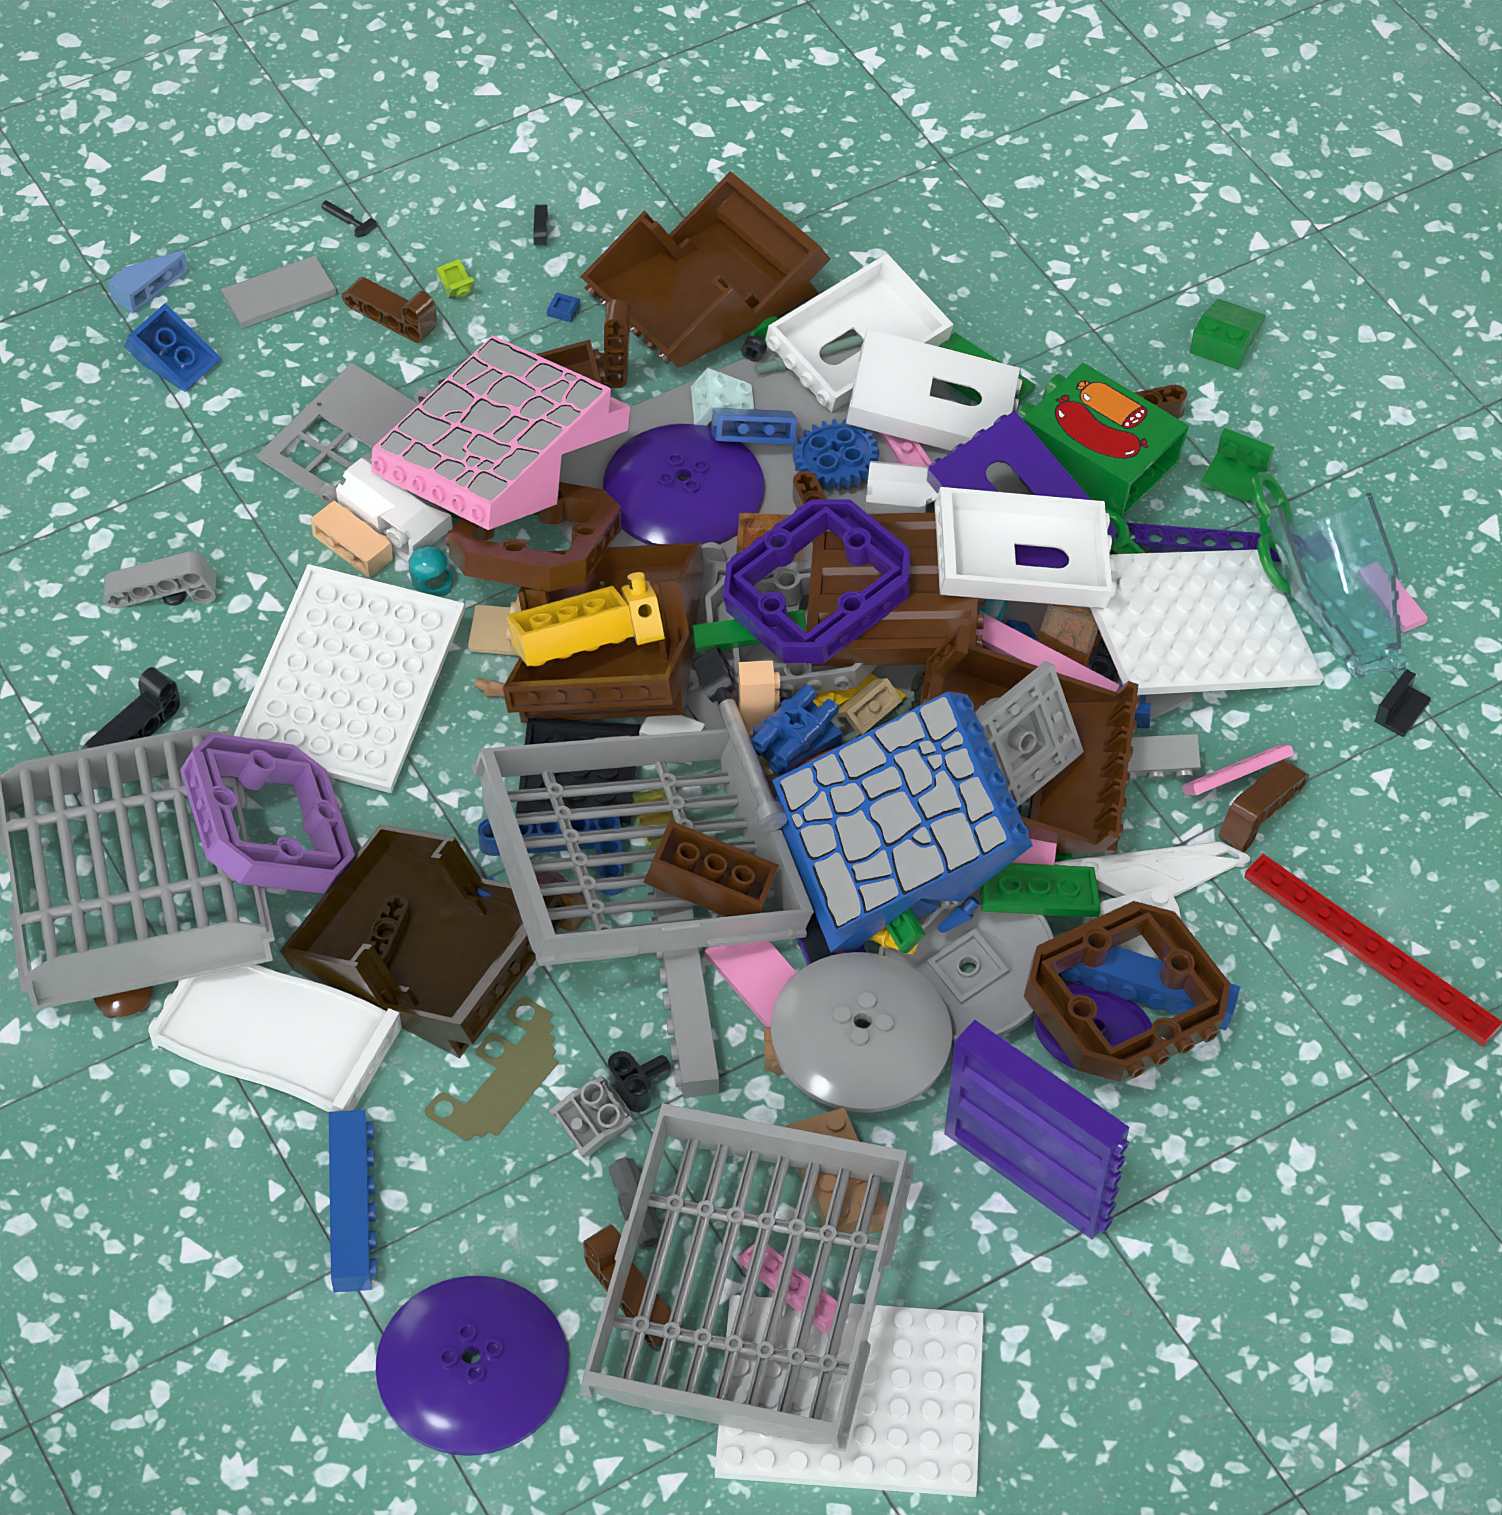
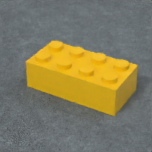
(570, 626)

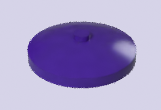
(1115, 1018)

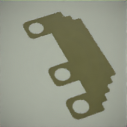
(513, 1082)

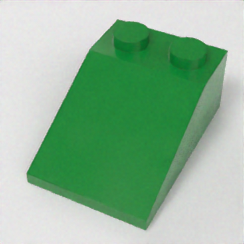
(1225, 333)

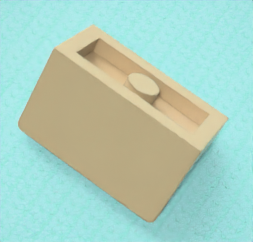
(870, 705)

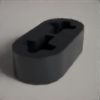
(540, 224)

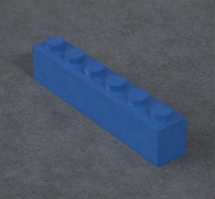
(1137, 979)
(350, 1201)

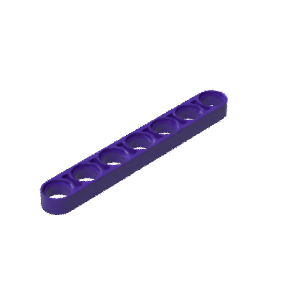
(1195, 536)

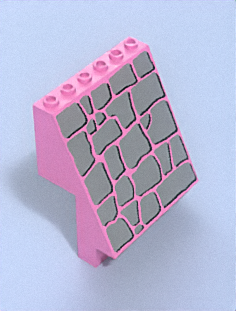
(497, 434)

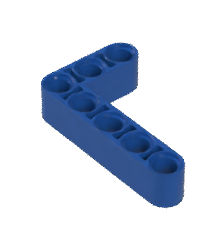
(490, 848)

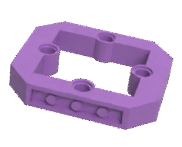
(254, 764)

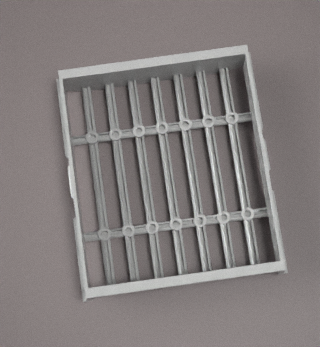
(786, 895)
(147, 959)
(785, 1148)

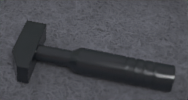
(362, 228)

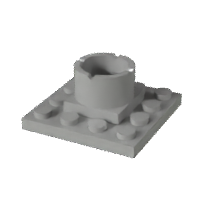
(1031, 732)

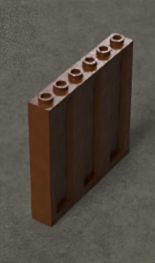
(913, 627)

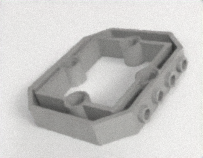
(792, 583)

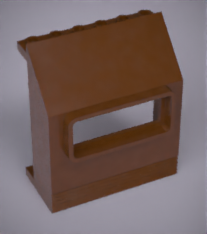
(1086, 799)

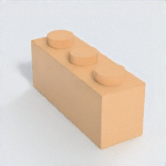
(352, 539)
(757, 692)

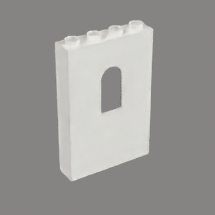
(872, 298)
(896, 383)
(978, 551)

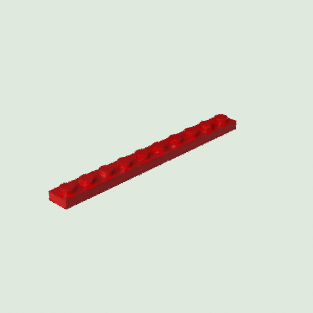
(1373, 950)

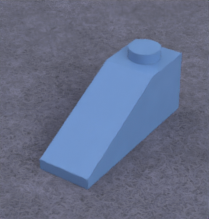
(144, 280)

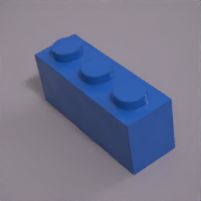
(753, 425)

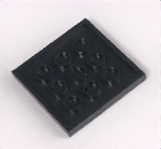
(553, 731)

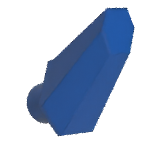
(960, 915)

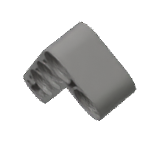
(161, 578)

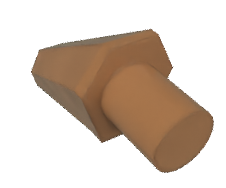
(491, 688)

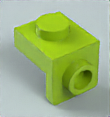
(454, 279)

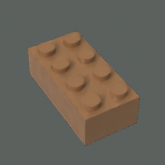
(838, 1125)

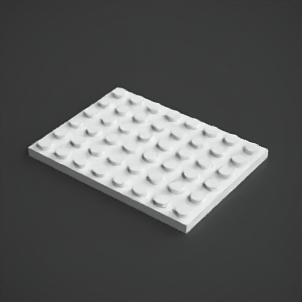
(1202, 624)
(360, 702)
(912, 1415)

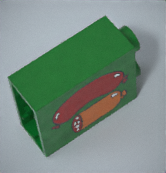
(1106, 436)

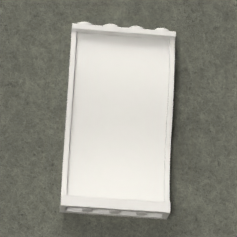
(278, 1033)

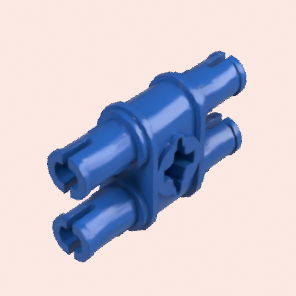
(795, 725)

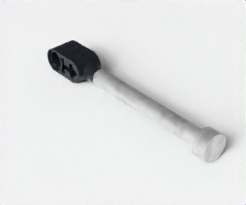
(718, 685)

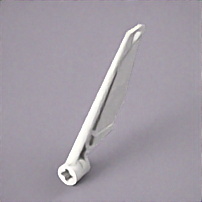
(1177, 866)

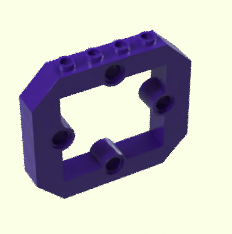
(857, 612)

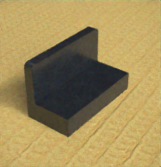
(1402, 705)

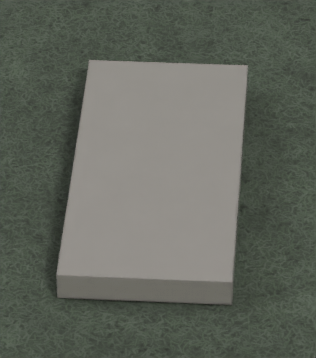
(278, 292)

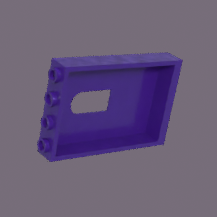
(1017, 445)

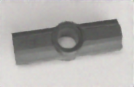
(626, 1181)

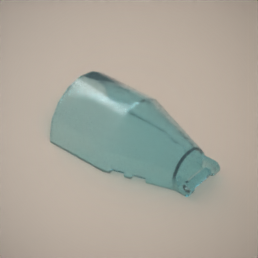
(1345, 583)

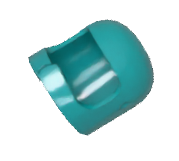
(426, 564)

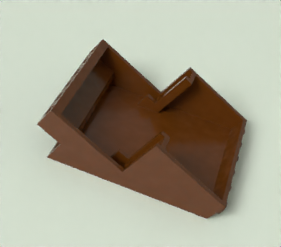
(710, 276)
(622, 676)

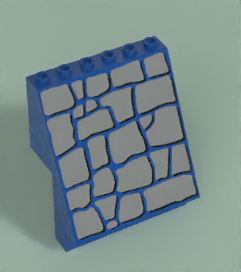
(899, 820)

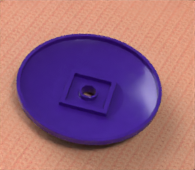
(668, 511)
(479, 1404)

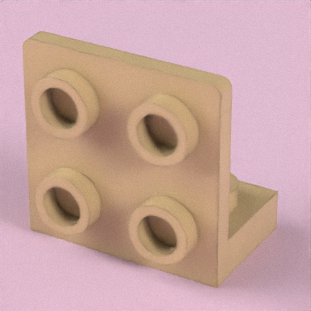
(491, 629)

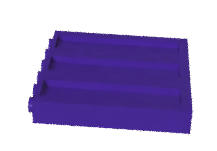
(1035, 1130)

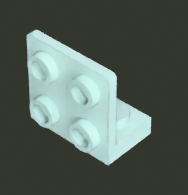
(718, 391)

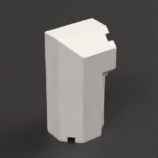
(899, 489)
(392, 510)

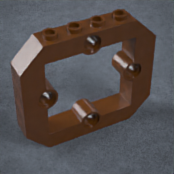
(518, 565)
(1174, 947)

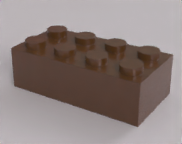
(710, 872)

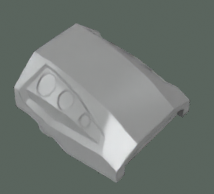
(593, 1115)

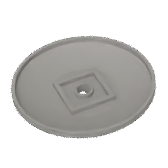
(1002, 952)
(853, 1065)

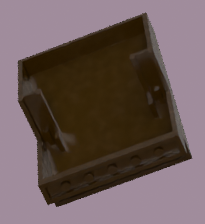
(456, 951)

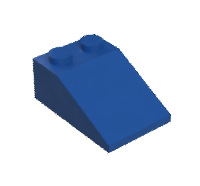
(171, 349)

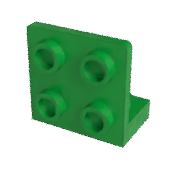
(1236, 463)

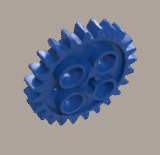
(836, 454)

